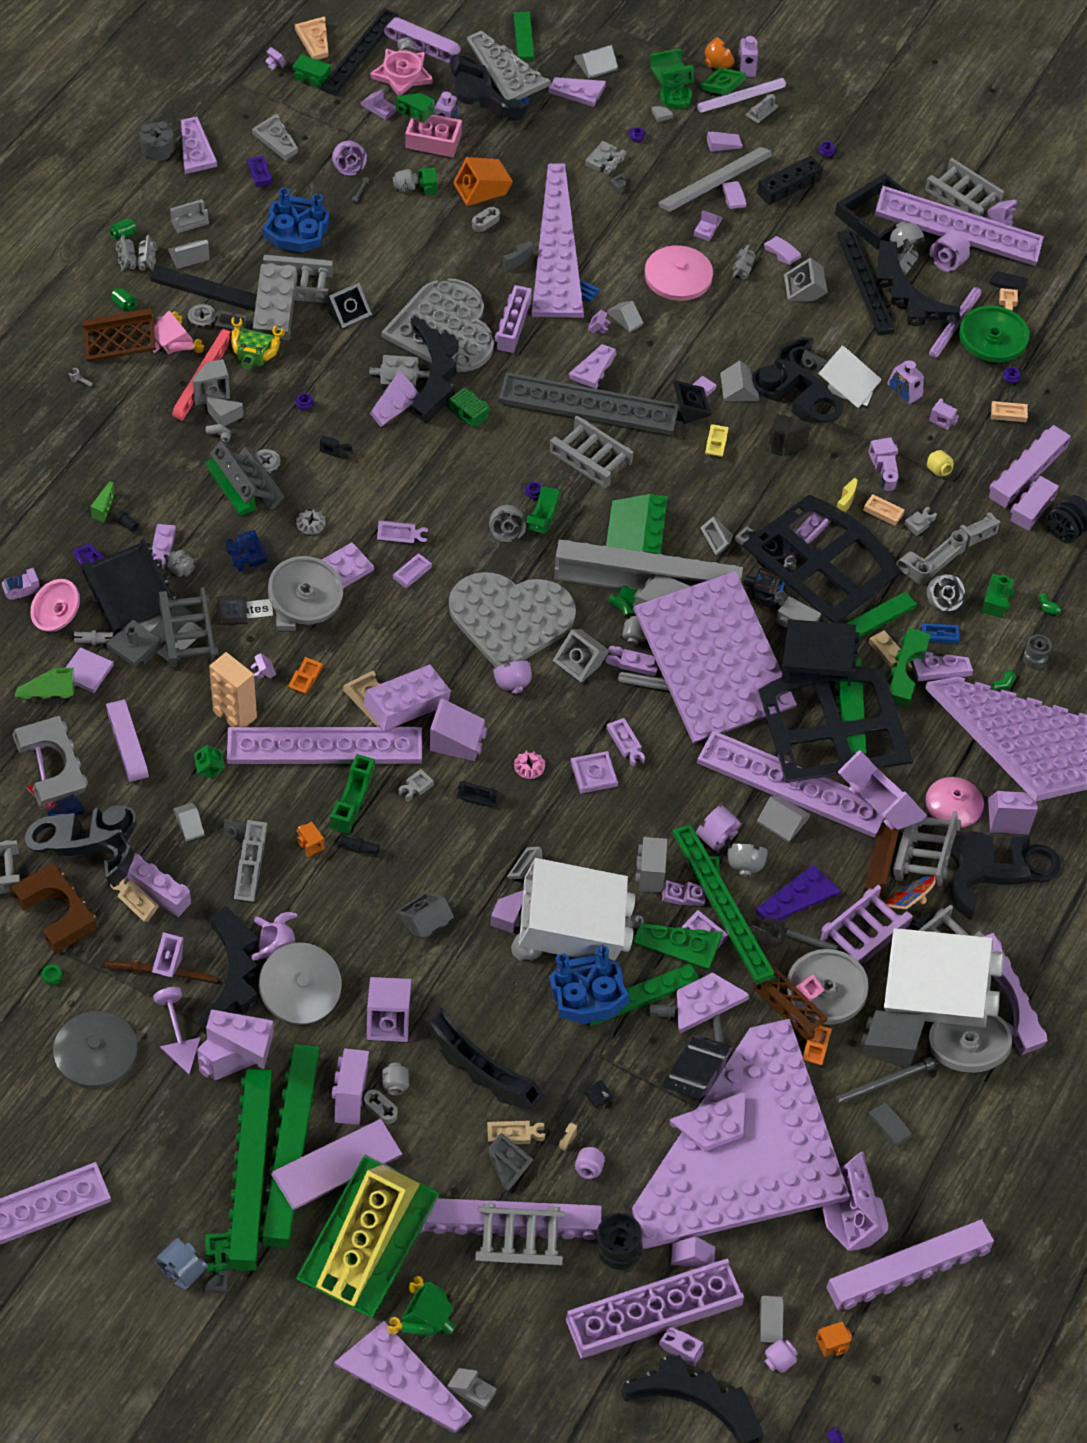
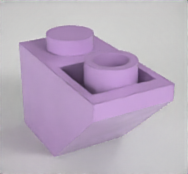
(1003, 212)
(508, 912)

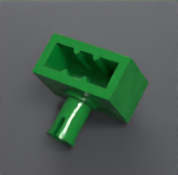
(997, 596)

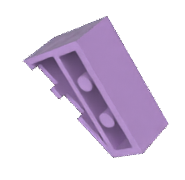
(241, 1034)
(350, 1086)

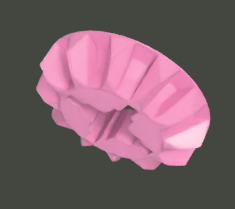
(523, 768)

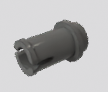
(662, 1010)

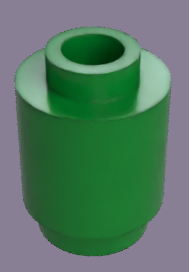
(124, 227)
(123, 299)

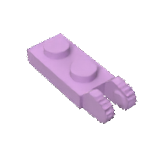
(632, 661)

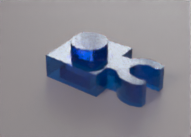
(67, 806)

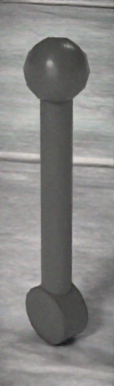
(365, 180)

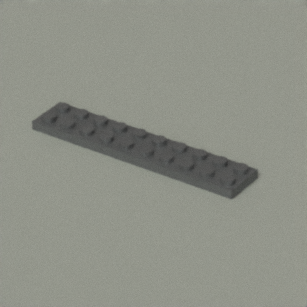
(588, 403)

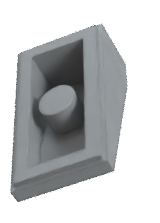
(771, 1319)

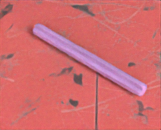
(741, 95)
(953, 325)

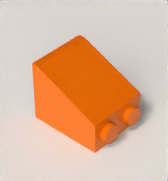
(481, 180)

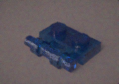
(251, 547)

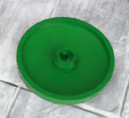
(994, 333)

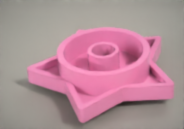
(402, 70)

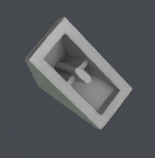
(626, 315)
(224, 411)
(189, 821)

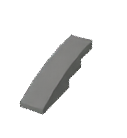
(250, 860)

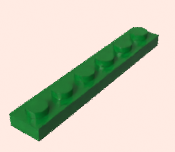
(657, 988)

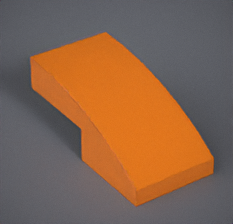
(305, 676)
(816, 1047)

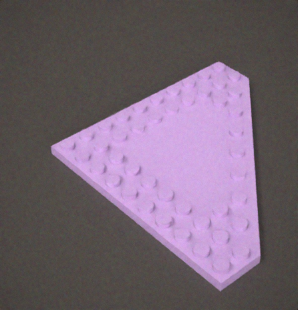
(1030, 741)
(770, 1172)

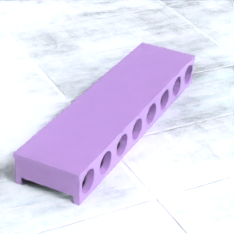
(654, 1308)

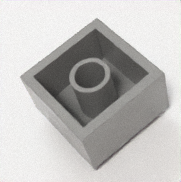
(651, 864)

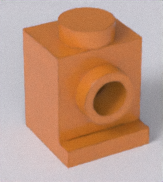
(310, 839)

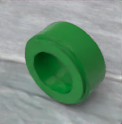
(52, 974)

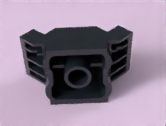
(698, 1067)

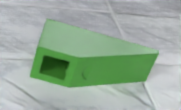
(52, 683)

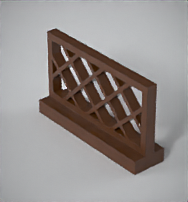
(119, 323)

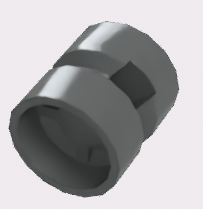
(1037, 651)

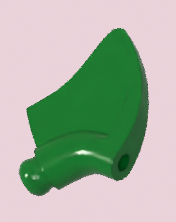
(624, 601)

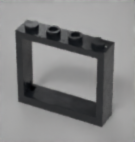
(859, 197)

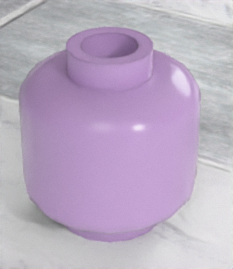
(589, 1162)
(781, 1356)

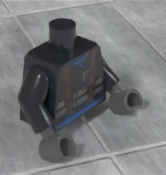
(769, 588)

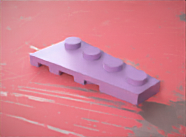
(196, 148)

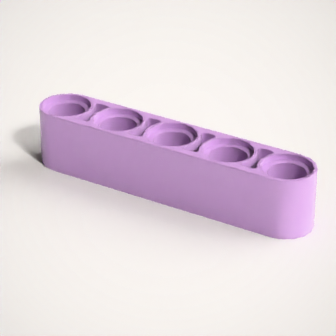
(423, 39)
(127, 740)

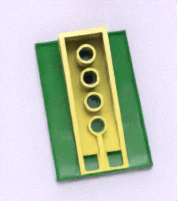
(368, 1236)

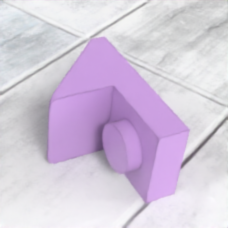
(378, 105)
(707, 225)

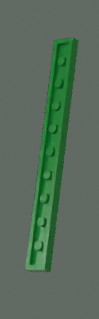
(723, 904)

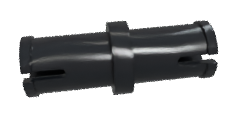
(359, 845)

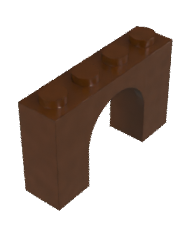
(51, 883)

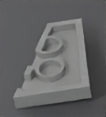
(275, 136)

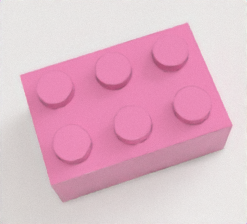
(436, 136)

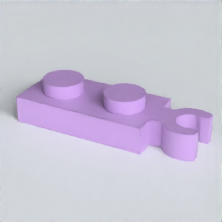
(399, 531)
(163, 542)
(626, 740)

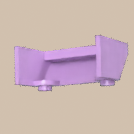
(881, 793)

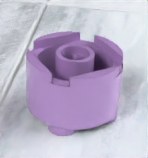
(950, 251)
(718, 827)

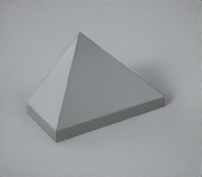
(717, 535)
(523, 864)

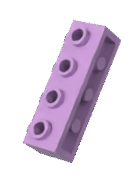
(513, 319)
(159, 886)

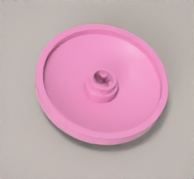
(678, 273)

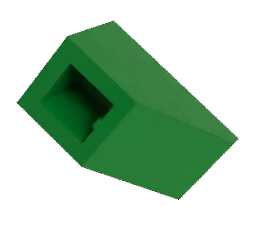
(416, 106)

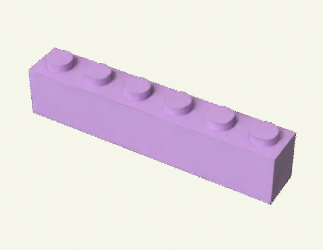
(1028, 466)

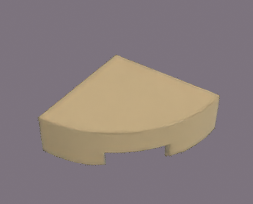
(568, 1138)

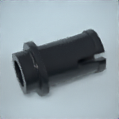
(123, 518)
(920, 920)

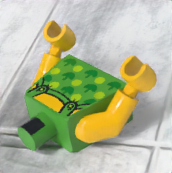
(254, 346)

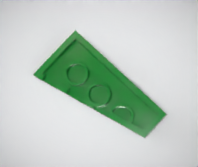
(688, 945)

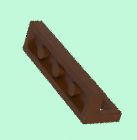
(881, 858)
(786, 1008)

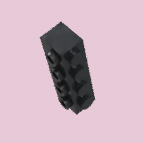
(789, 180)

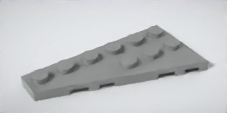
(507, 71)

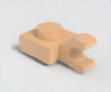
(1008, 298)

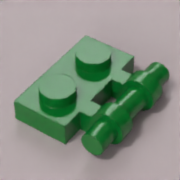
(216, 1248)

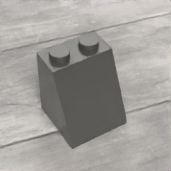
(893, 1037)

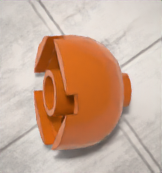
(718, 56)

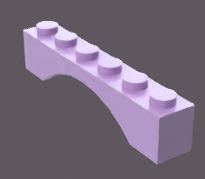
(1027, 1031)

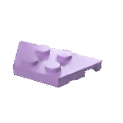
(705, 1000)
(713, 1123)

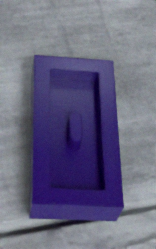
(259, 171)

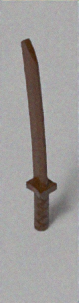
(142, 967)

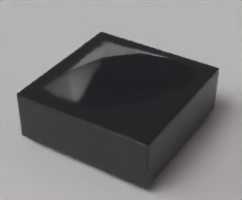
(598, 1094)

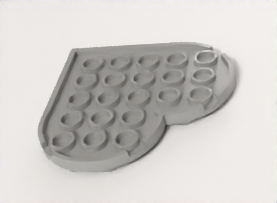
(446, 307)
(510, 619)

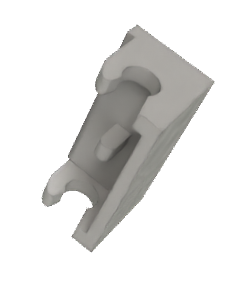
(189, 216)
(981, 530)

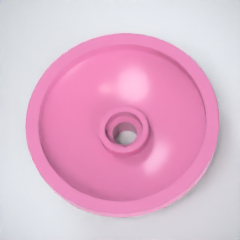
(55, 605)
(942, 801)

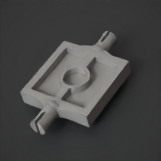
(393, 364)

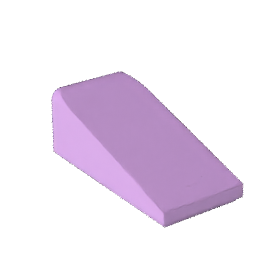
(723, 141)

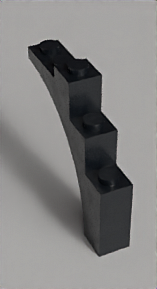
(904, 293)
(443, 368)
(239, 945)
(481, 1068)
(702, 1389)

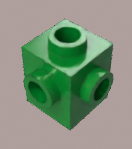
(209, 761)

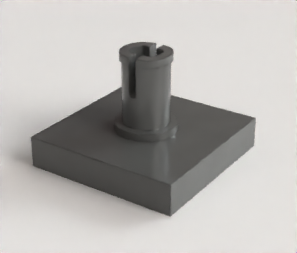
(133, 643)

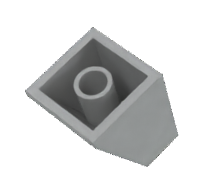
(658, 587)

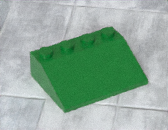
(637, 523)

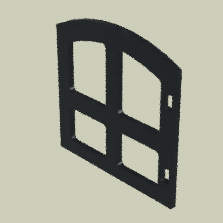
(821, 560)
(835, 728)

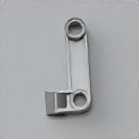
(923, 569)

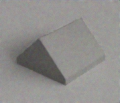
(597, 61)
(190, 253)
(738, 383)
(782, 817)

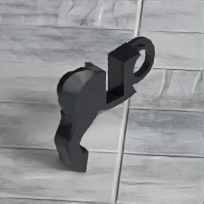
(474, 84)
(782, 377)
(107, 834)
(976, 865)

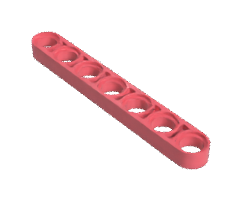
(215, 353)

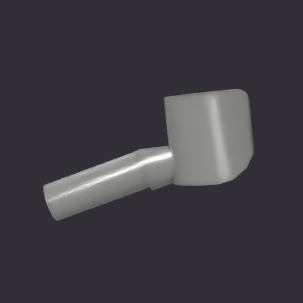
(76, 377)

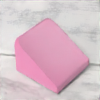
(810, 987)

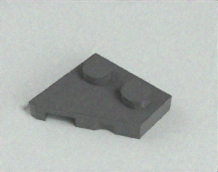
(508, 1160)

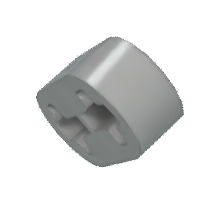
(483, 217)
(384, 1103)

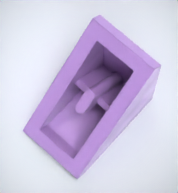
(168, 955)
(692, 1253)

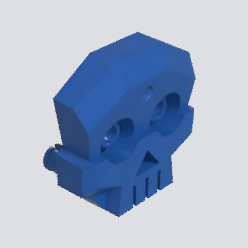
(296, 222)
(588, 987)

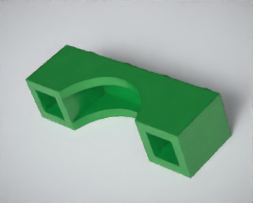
(914, 647)
(358, 782)

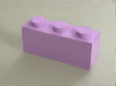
(1033, 503)

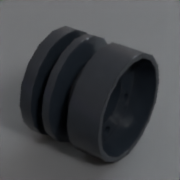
(1068, 519)
(622, 1230)

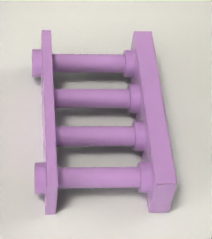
(871, 944)

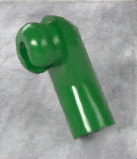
(1048, 606)
(1006, 682)

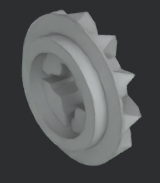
(195, 312)
(271, 456)
(316, 525)

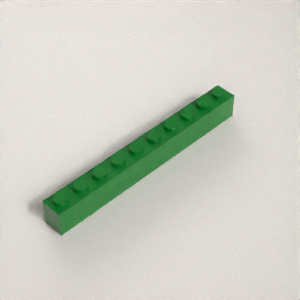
(291, 1141)
(250, 1170)

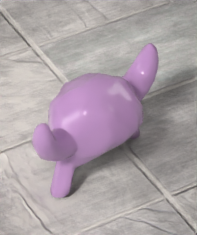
(274, 935)

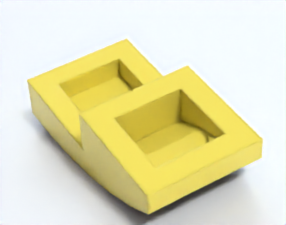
(716, 440)
(847, 495)

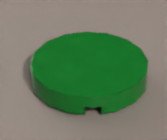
(676, 97)

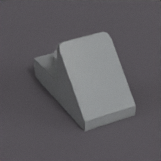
(470, 1387)

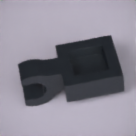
(331, 447)

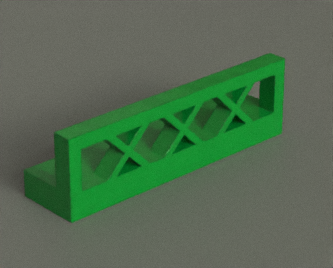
(228, 489)

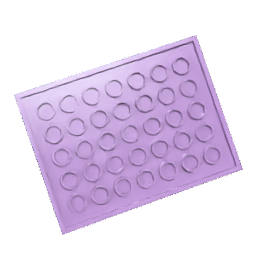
(712, 655)

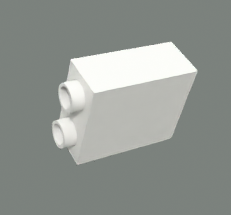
(575, 910)
(943, 977)

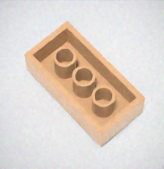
(233, 691)

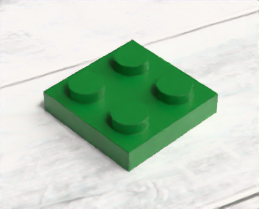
(723, 81)

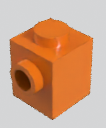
(834, 1339)

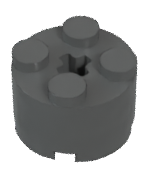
(156, 141)

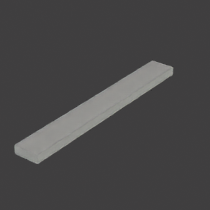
(715, 179)

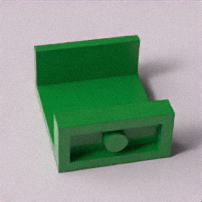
(670, 69)

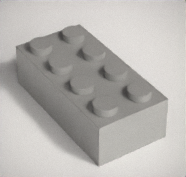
(275, 299)

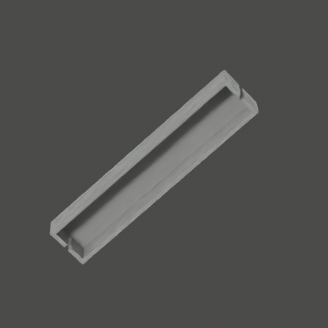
(621, 567)

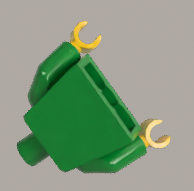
(426, 1312)

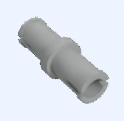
(92, 637)

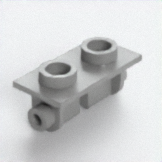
(762, 109)
(126, 253)
(147, 254)
(907, 258)
(743, 265)

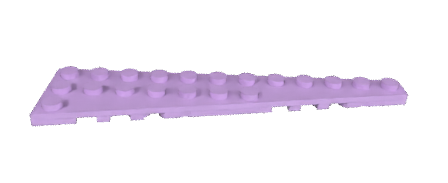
(557, 274)

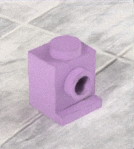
(943, 415)

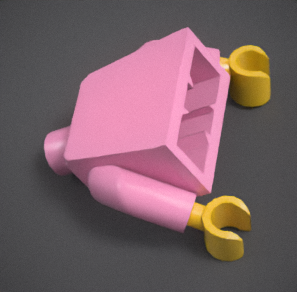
(173, 336)

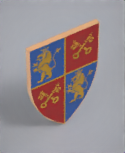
(912, 893)

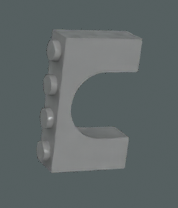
(53, 735)

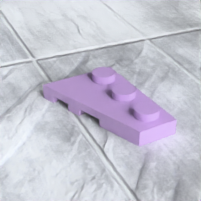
(578, 89)
(593, 367)
(395, 399)
(940, 667)

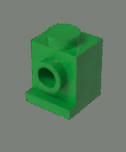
(427, 180)

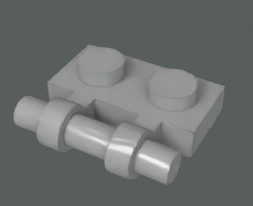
(602, 154)

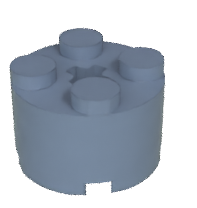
(181, 1263)

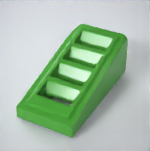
(101, 505)

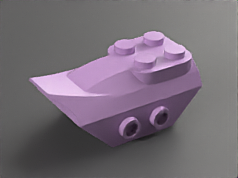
(862, 1217)

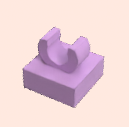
(275, 59)
(599, 322)
(264, 665)

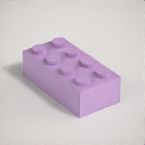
(406, 697)

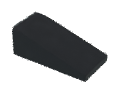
(1009, 281)

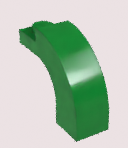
(545, 510)

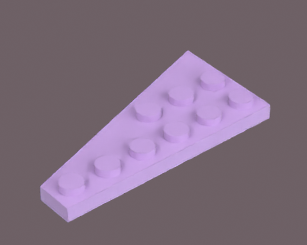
(398, 1373)

